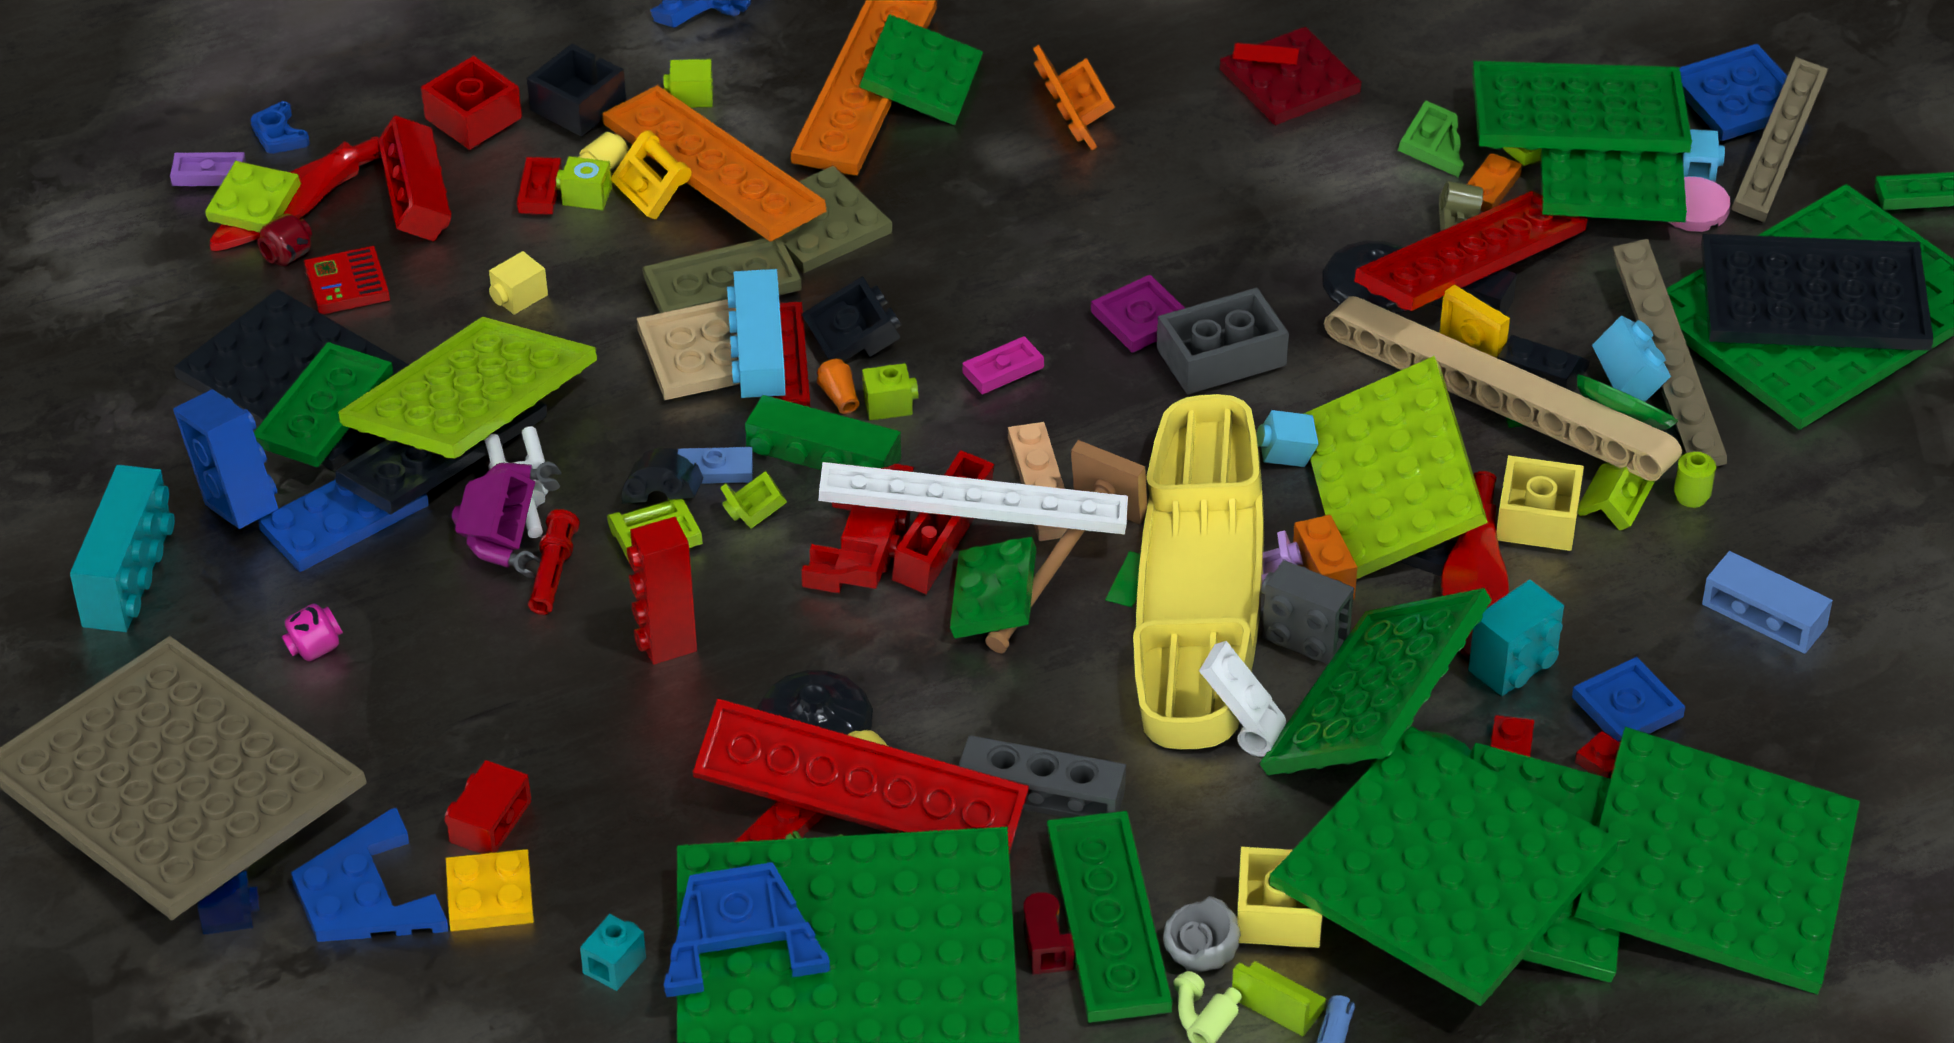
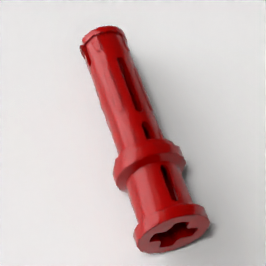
(555, 549)

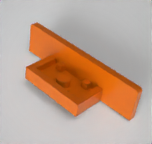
(1080, 94)

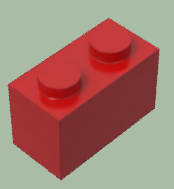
(488, 808)

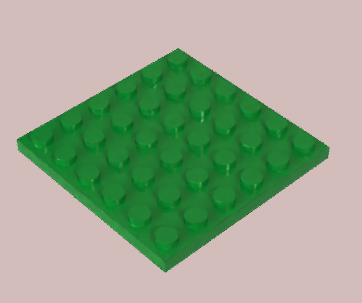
(1721, 860)
(1444, 864)

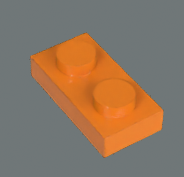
(1496, 178)

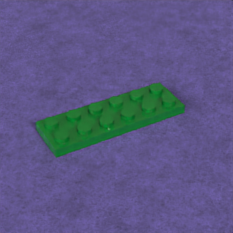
(1108, 917)

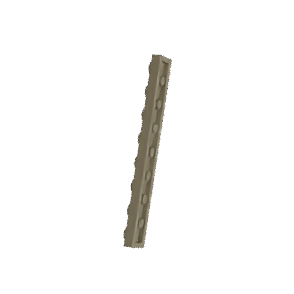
(1683, 389)

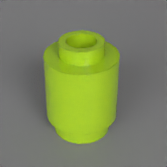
(1694, 479)

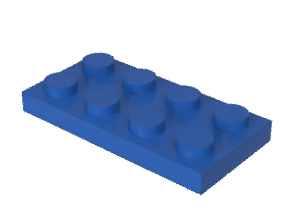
(327, 523)

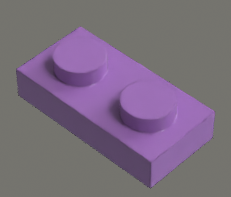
(203, 168)

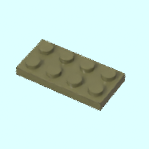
(706, 275)

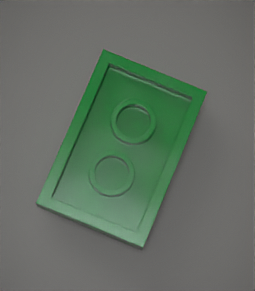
(993, 587)

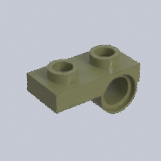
(1458, 203)

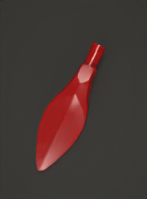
(316, 181)
(1477, 556)

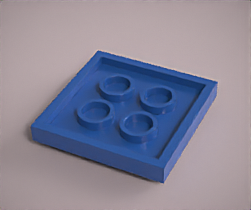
(1734, 90)

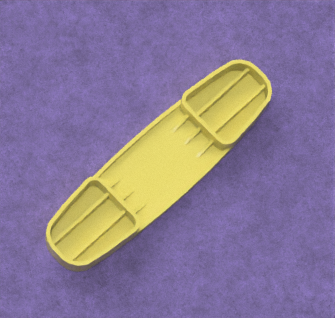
(1198, 566)

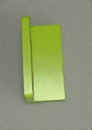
(1616, 493)
(1277, 997)

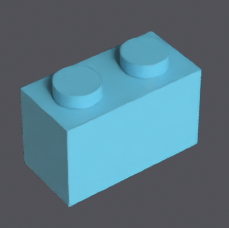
(1631, 358)

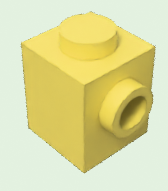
(518, 283)

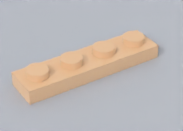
(1036, 465)

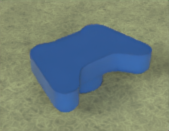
(275, 133)

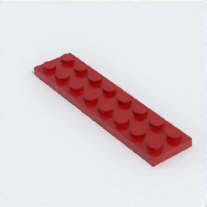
(1467, 251)
(851, 776)

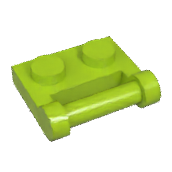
(621, 524)

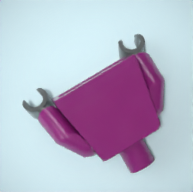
(497, 510)

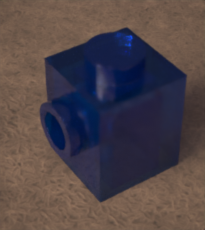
(229, 906)

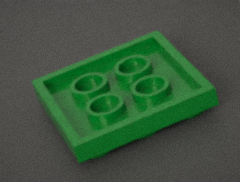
(921, 69)

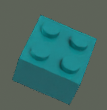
(1516, 638)

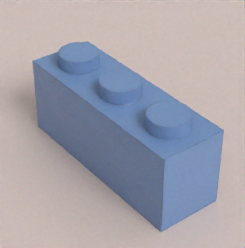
(1767, 602)

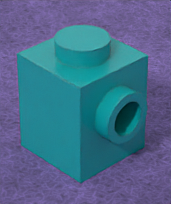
(613, 952)

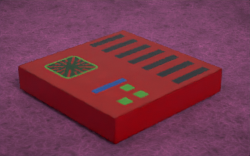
(346, 280)

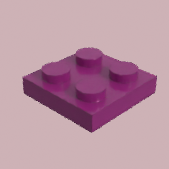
(1134, 311)

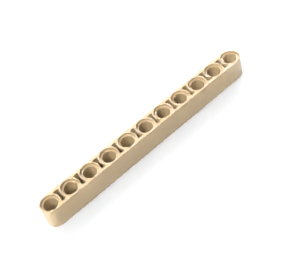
(1507, 389)

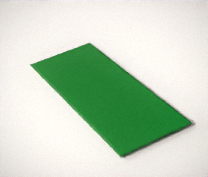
(1126, 583)

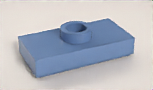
(722, 464)

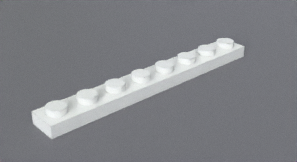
(973, 498)

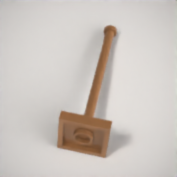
(1093, 472)

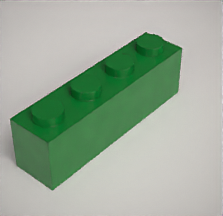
(817, 436)

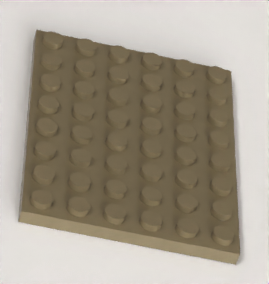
(173, 776)

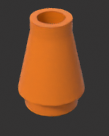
(837, 382)

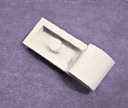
(1245, 698)

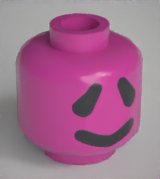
(311, 632)

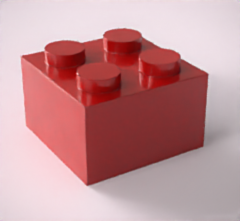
(471, 102)

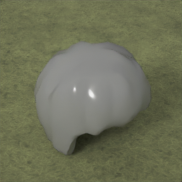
(1202, 935)

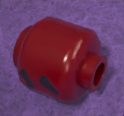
(285, 239)

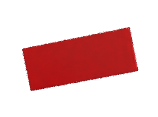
(1265, 53)

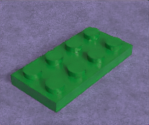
(307, 417)

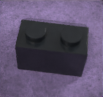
(1544, 361)

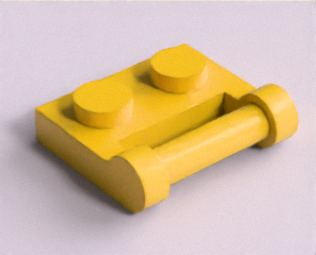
(642, 183)

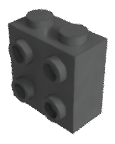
(1306, 611)

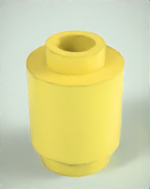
(607, 148)

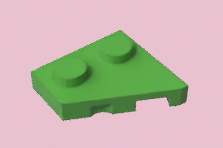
(1434, 139)

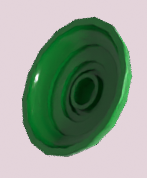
(1624, 403)

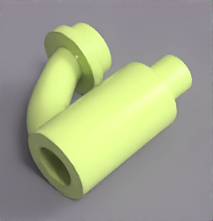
(1215, 1016)

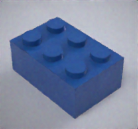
(226, 458)

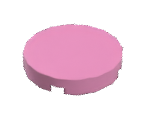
(1705, 203)

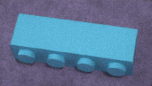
(758, 333)

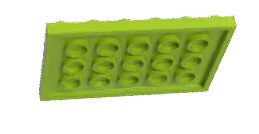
(467, 387)
(1395, 467)

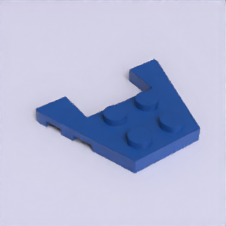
(346, 893)
(737, 911)

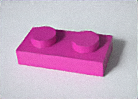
(1003, 365)

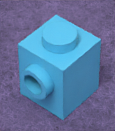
(1704, 155)
(1287, 438)

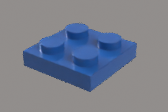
(1628, 698)

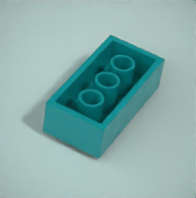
(122, 548)

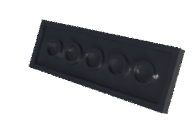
(400, 473)

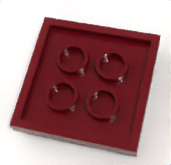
(1290, 89)

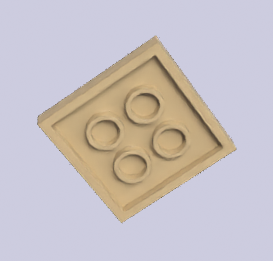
(689, 348)

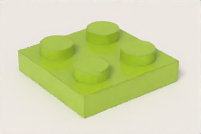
(252, 196)

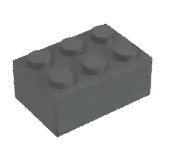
(1222, 340)

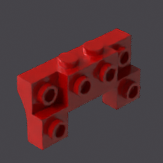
(865, 547)

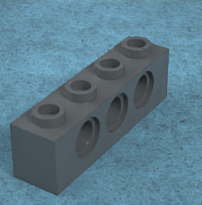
(1056, 780)

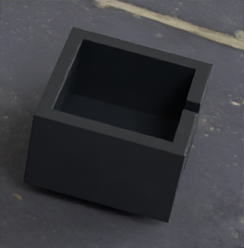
(569, 92)

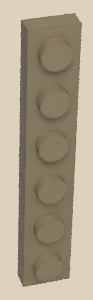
(1779, 139)

